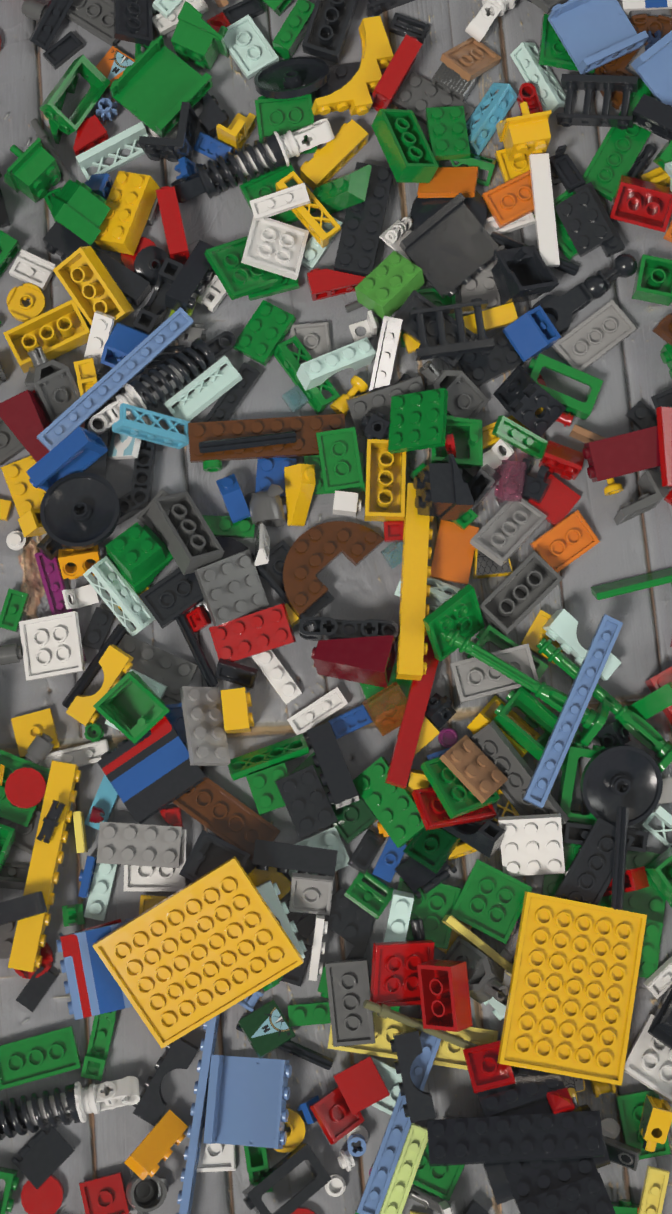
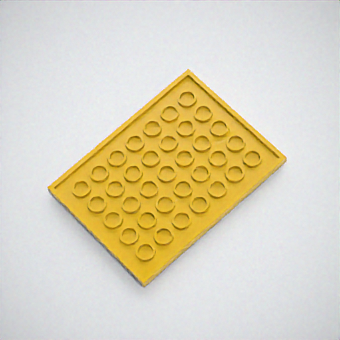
(198, 952)
(572, 989)

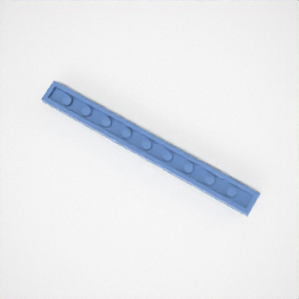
(115, 379)
(572, 711)
(198, 1111)
(396, 1132)

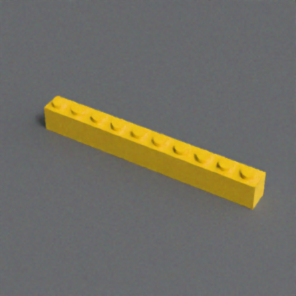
(413, 591)
(43, 867)

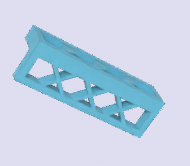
(499, 106)
(149, 432)

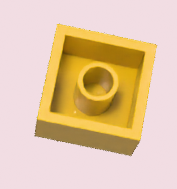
(236, 710)

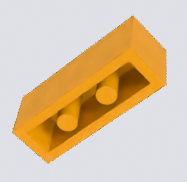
(157, 1145)

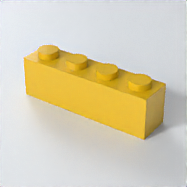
(334, 155)

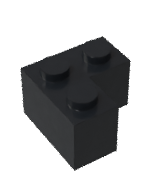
(481, 483)

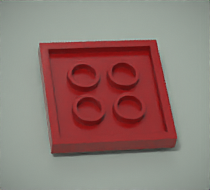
(396, 973)

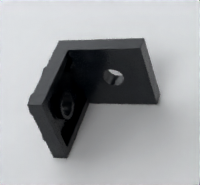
(174, 149)
(522, 398)

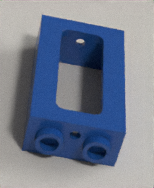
(70, 456)

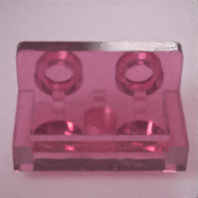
(511, 482)

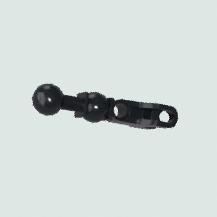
(593, 287)

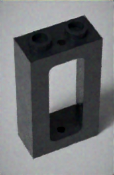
(280, 1170)

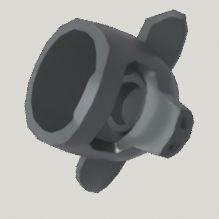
(267, 506)
(147, 1193)

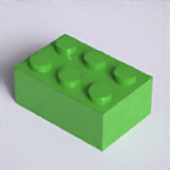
(389, 285)

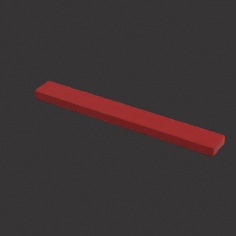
(412, 723)

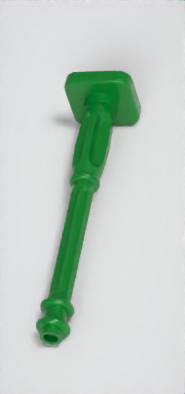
(592, 719)
(630, 720)

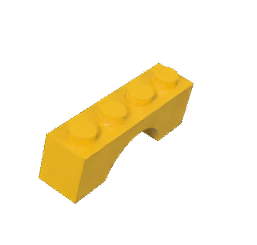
(114, 664)

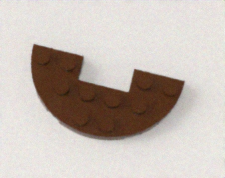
(618, 66)
(317, 550)

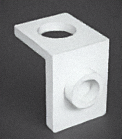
(370, 325)
(494, 457)
(80, 597)

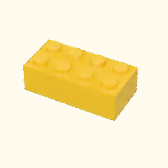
(130, 206)
(92, 285)
(55, 330)
(384, 483)

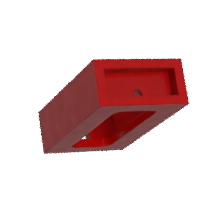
(395, 73)
(172, 224)

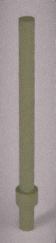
(385, 1011)

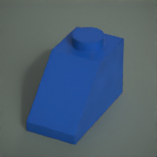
(100, 184)
(233, 498)

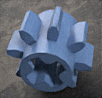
(106, 108)

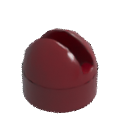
(96, 815)

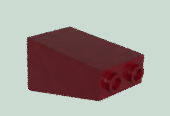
(26, 420)
(622, 454)
(357, 659)

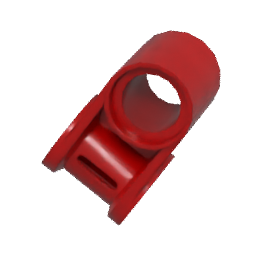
(533, 101)

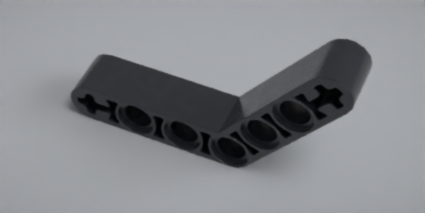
(137, 487)
(22, 908)

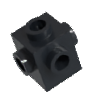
(368, 422)
(439, 710)
(613, 734)

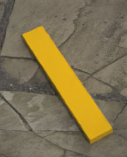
(492, 318)

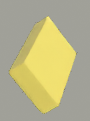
(80, 832)

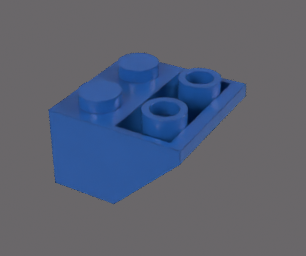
(532, 333)
(121, 343)

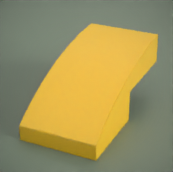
(85, 374)

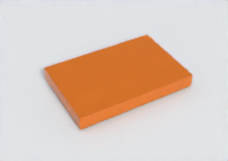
(450, 182)
(510, 200)
(565, 541)
(453, 553)

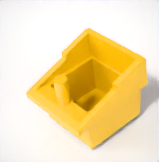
(525, 134)

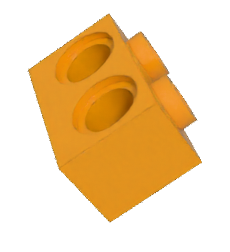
(79, 558)

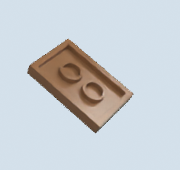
(470, 59)
(473, 769)

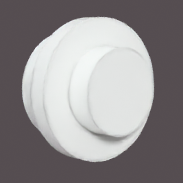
(16, 540)
(346, 1160)
(335, 1186)

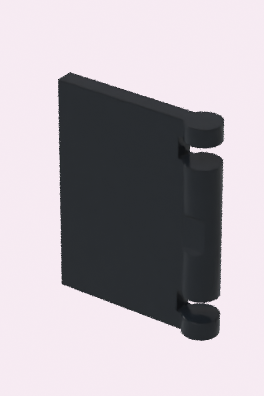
(418, 876)
(43, 1156)

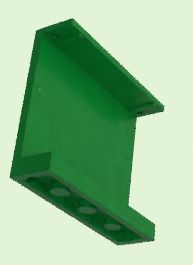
(158, 86)

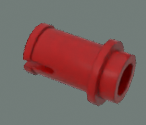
(565, 419)

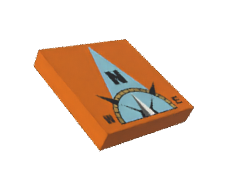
(114, 64)

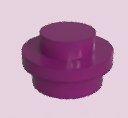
(448, 737)

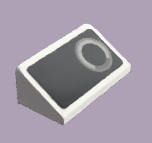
(262, 546)

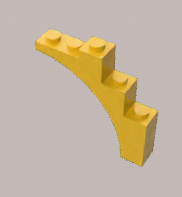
(355, 94)

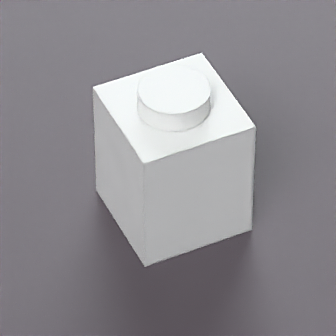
(346, 503)

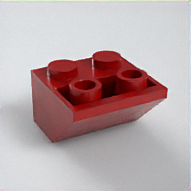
(562, 460)

